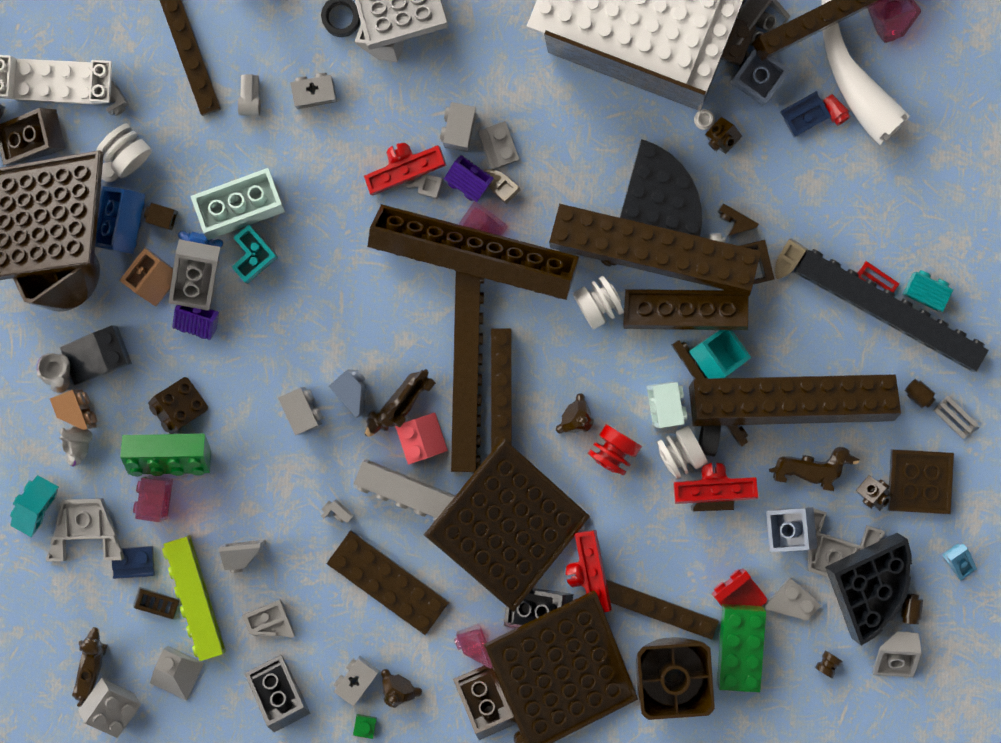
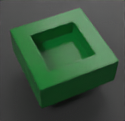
(364, 726)

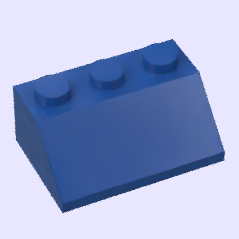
(119, 219)

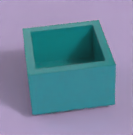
(720, 354)

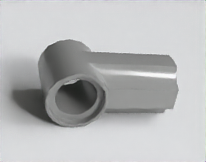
(249, 100)

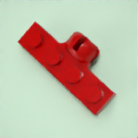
(404, 167)
(715, 487)
(589, 568)

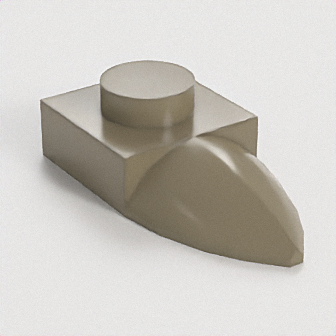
(502, 186)
(789, 258)

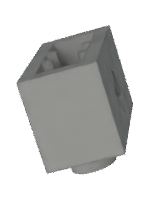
(303, 97)
(352, 692)

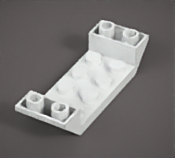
(55, 80)

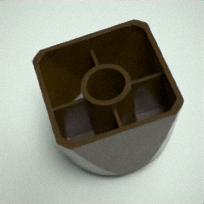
(59, 289)
(688, 696)

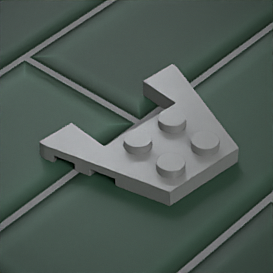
(84, 521)
(833, 549)

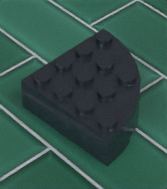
(662, 192)
(872, 585)

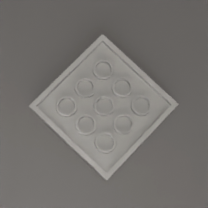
(398, 20)

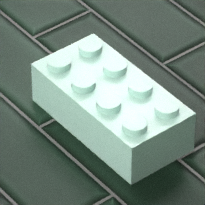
(237, 204)
(666, 404)

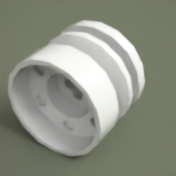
(126, 153)
(598, 302)
(682, 452)

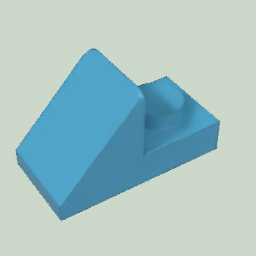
(960, 560)

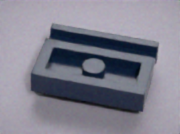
(805, 114)
(136, 563)

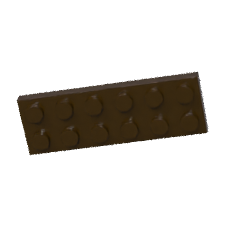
(685, 309)
(387, 582)

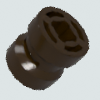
(828, 664)

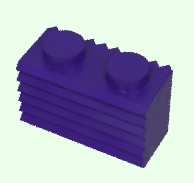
(468, 179)
(195, 321)

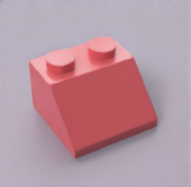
(421, 438)

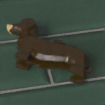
(399, 403)
(812, 470)
(89, 665)

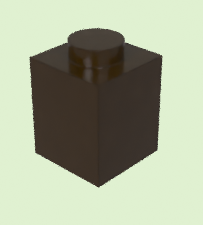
(160, 216)

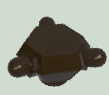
(576, 417)
(398, 689)

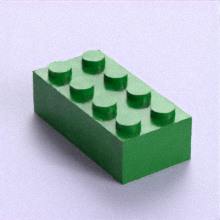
(165, 454)
(741, 648)

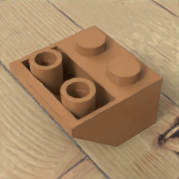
(149, 277)
(74, 409)

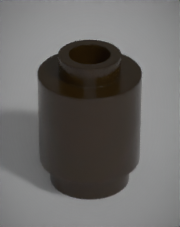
(920, 393)
(912, 609)

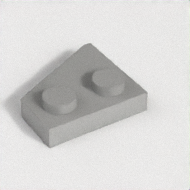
(793, 601)
(269, 621)

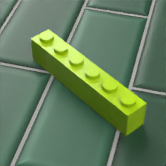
(194, 598)

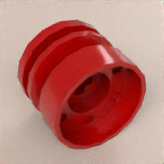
(614, 450)

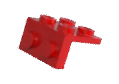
(739, 590)

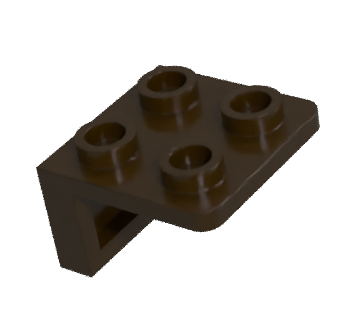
(177, 405)

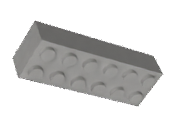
(402, 489)

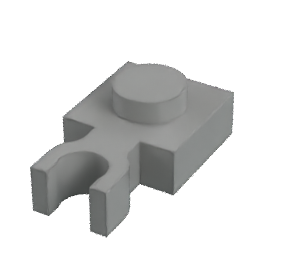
(428, 185)

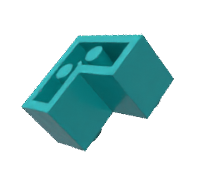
(258, 254)
(32, 505)

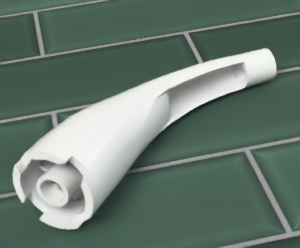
(866, 99)

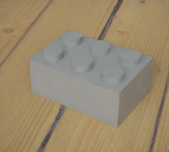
(194, 274)

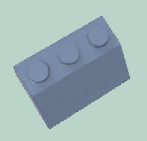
(351, 391)

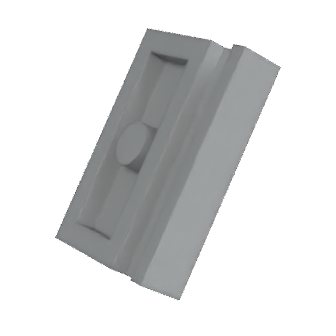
(498, 145)

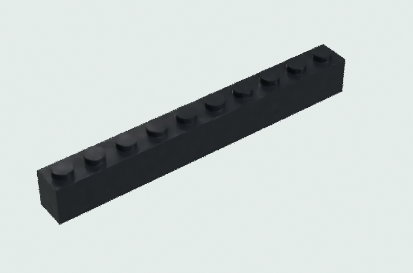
(892, 311)

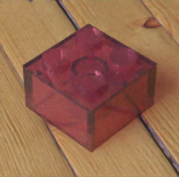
(153, 498)

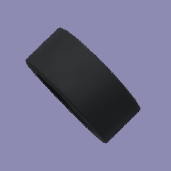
(336, 31)
(709, 439)

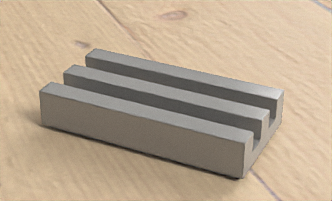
(968, 429)

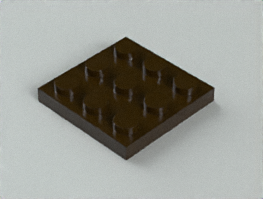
(921, 481)

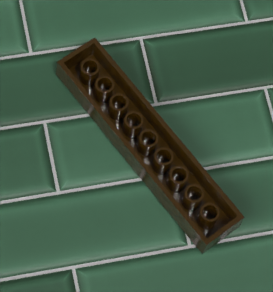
(654, 249)
(473, 251)
(794, 400)

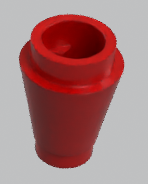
(837, 111)

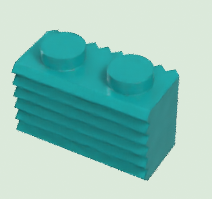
(928, 291)

